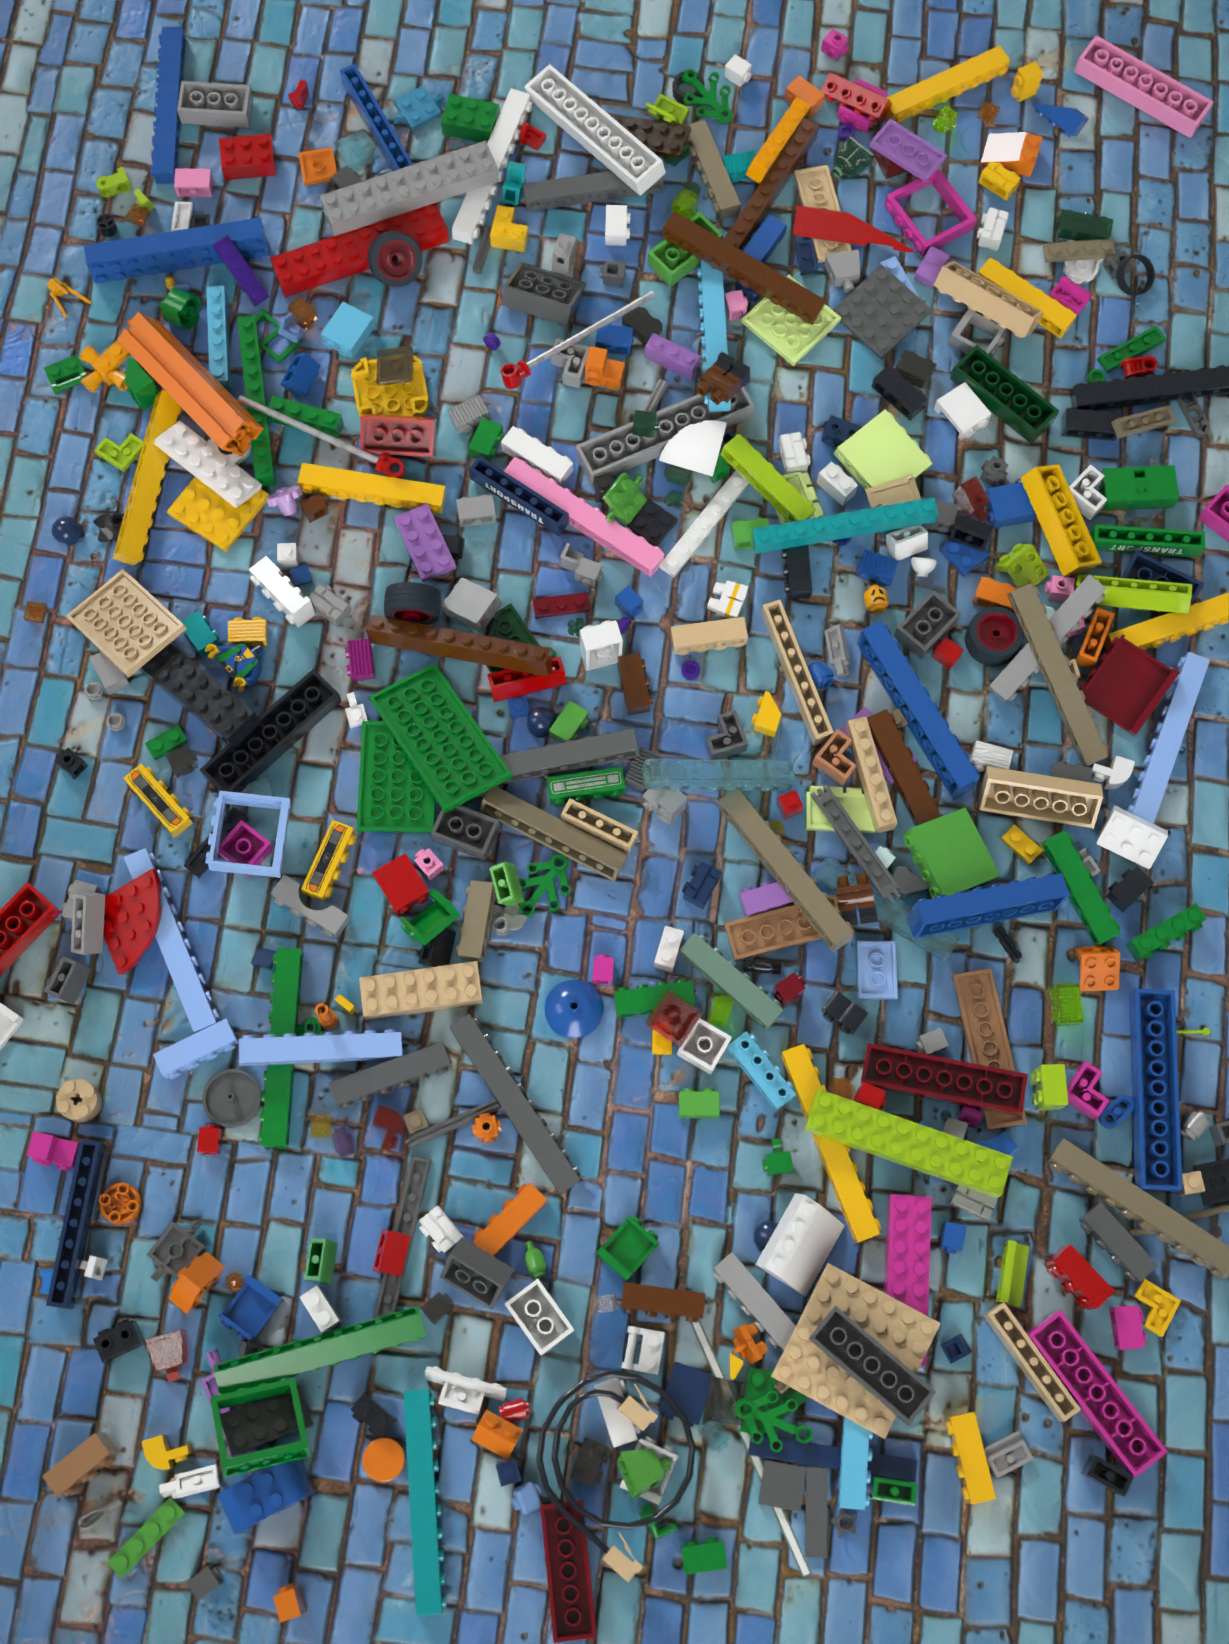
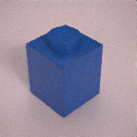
(629, 602)
(952, 1237)

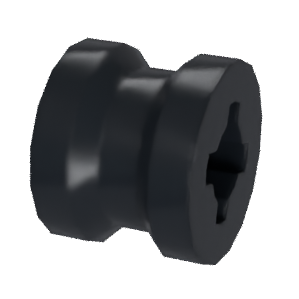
(107, 225)

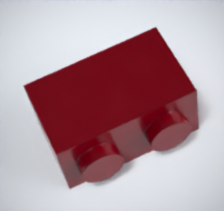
(789, 989)

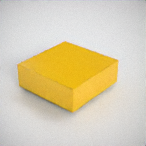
(345, 1004)

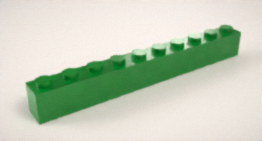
(256, 391)
(283, 1020)
(320, 1350)

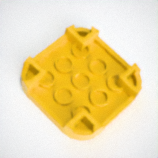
(390, 399)

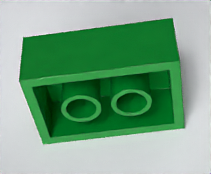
(469, 118)

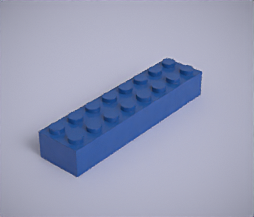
(987, 905)

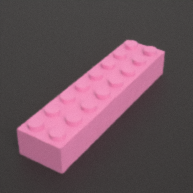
(1143, 86)

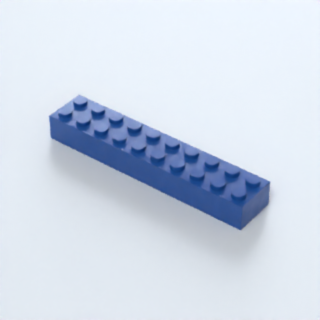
(172, 250)
(920, 712)
(1155, 1090)

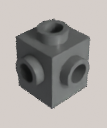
(994, 471)

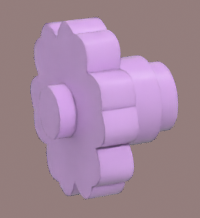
(285, 499)

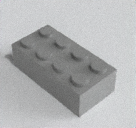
(215, 104)

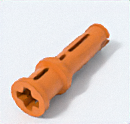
(325, 1016)

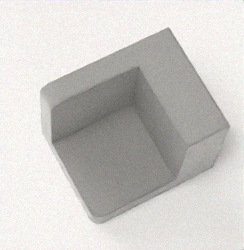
(570, 558)

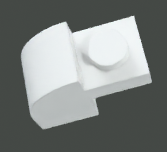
(1115, 775)

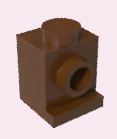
(315, 507)

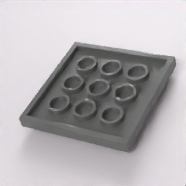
(881, 311)

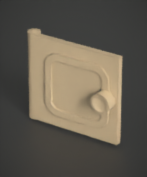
(893, 492)

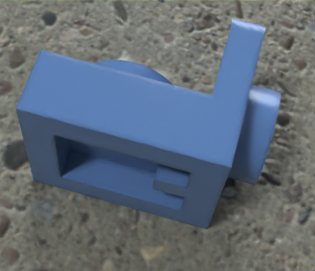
(290, 330)

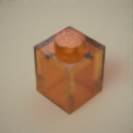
(303, 313)

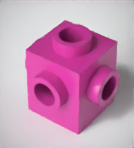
(835, 44)

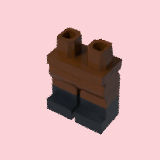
(723, 379)
(851, 896)

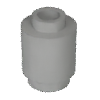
(1195, 1125)

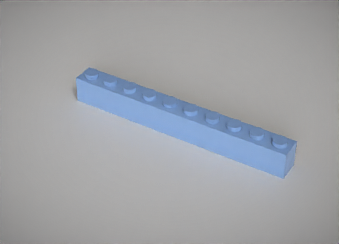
(1169, 737)
(176, 951)

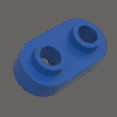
(1115, 1112)

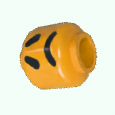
(876, 599)

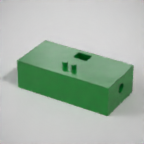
(1139, 488)

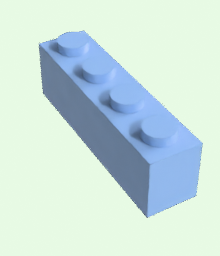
(195, 1049)

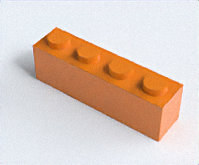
(510, 1220)

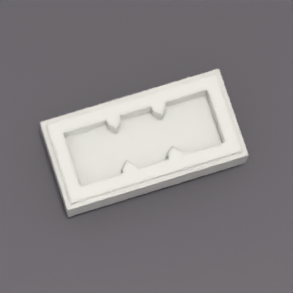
(182, 215)

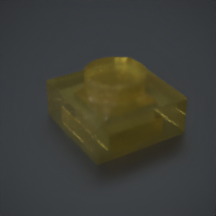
(321, 1127)

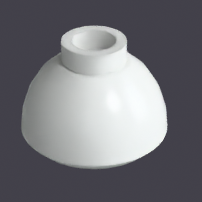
(923, 566)

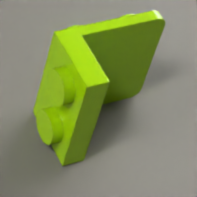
(668, 110)
(1023, 565)

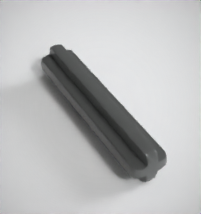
(482, 251)

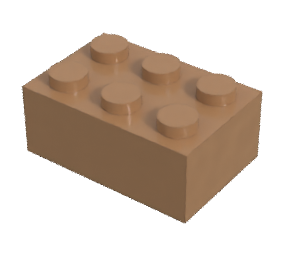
(81, 1465)

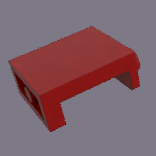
(401, 884)

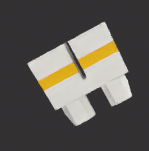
(731, 599)

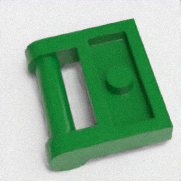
(65, 370)

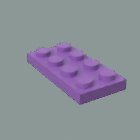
(908, 150)
(424, 542)

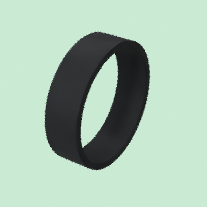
(1150, 275)

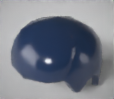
(66, 530)
(540, 721)
(763, 1233)

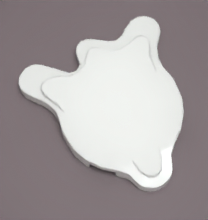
(1082, 270)

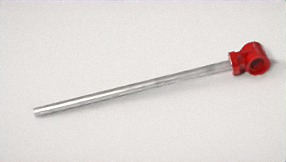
(513, 373)
(383, 463)

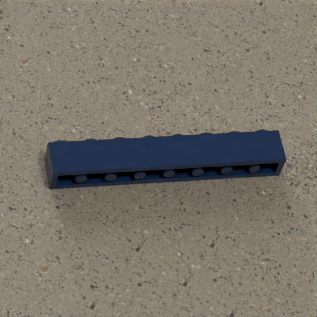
(76, 1224)

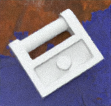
(650, 1350)

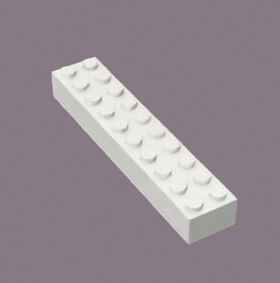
(595, 130)

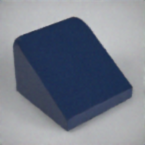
(263, 958)
(956, 1348)

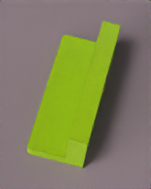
(1012, 1273)

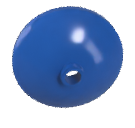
(574, 1022)

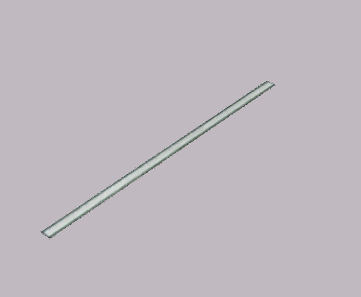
(756, 1461)

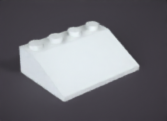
(800, 1244)

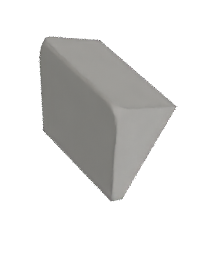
(955, 1128)

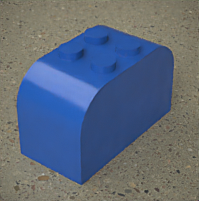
(265, 1494)

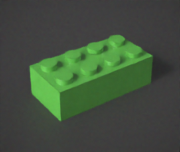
(671, 261)

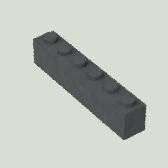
(389, 1075)

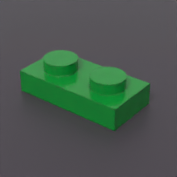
(166, 742)

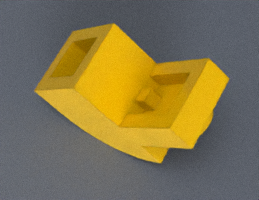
(159, 1454)

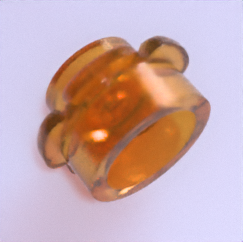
(234, 1281)

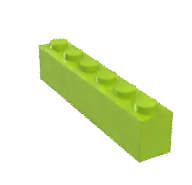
(766, 480)
(1144, 594)

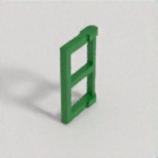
(259, 317)

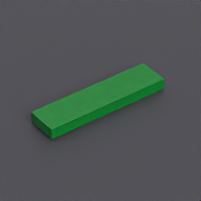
(1131, 349)

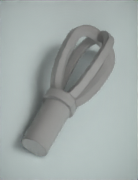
(104, 1508)

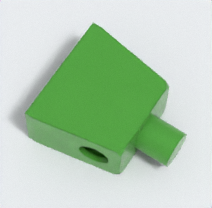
(642, 1470)

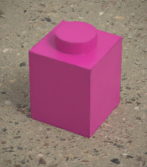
(603, 969)

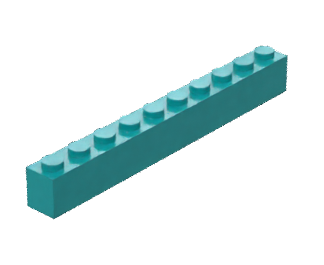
(844, 525)
(423, 1502)

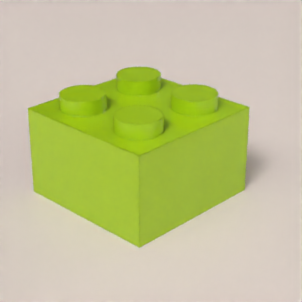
(1049, 1087)

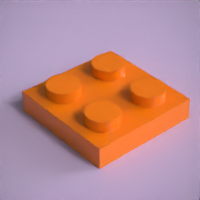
(317, 165)

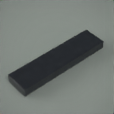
(197, 862)

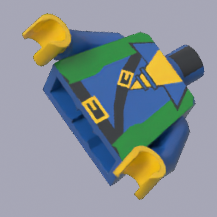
(238, 662)

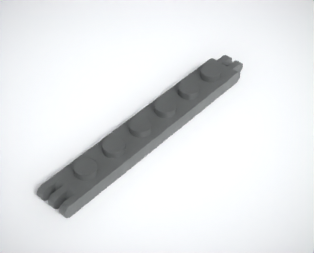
(856, 844)

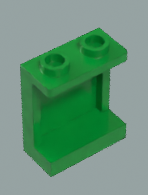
(431, 919)
(628, 1247)

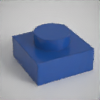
(518, 707)

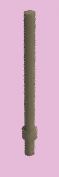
(1191, 1216)

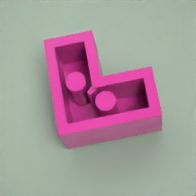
(1081, 1092)
(50, 1149)

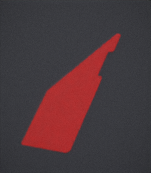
(840, 227)

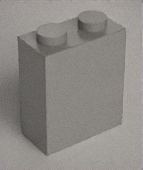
(471, 604)

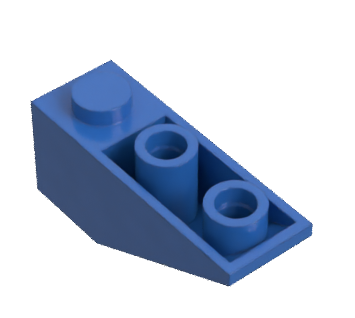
(1067, 118)

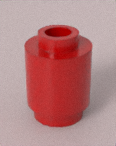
(515, 1410)

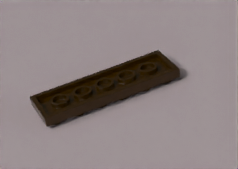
(660, 137)

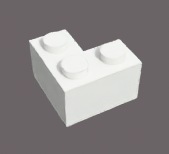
(1086, 497)

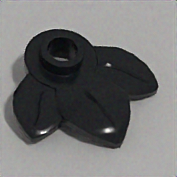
(108, 526)

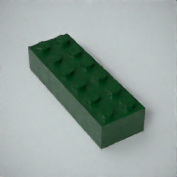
(1005, 394)

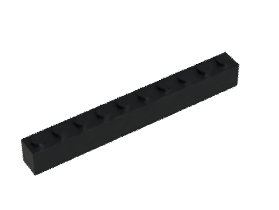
(1151, 389)

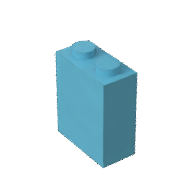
(347, 330)

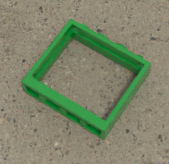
(266, 1457)

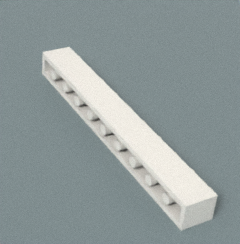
(501, 144)

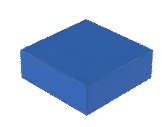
(300, 575)

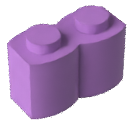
(931, 266)

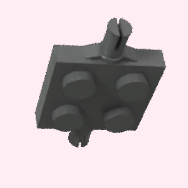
(175, 1249)

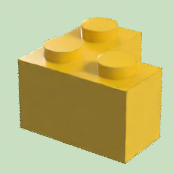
(506, 233)

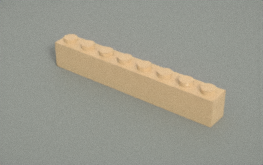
(796, 672)

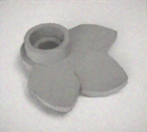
(509, 917)

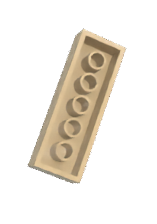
(988, 299)
(1040, 797)
(420, 990)

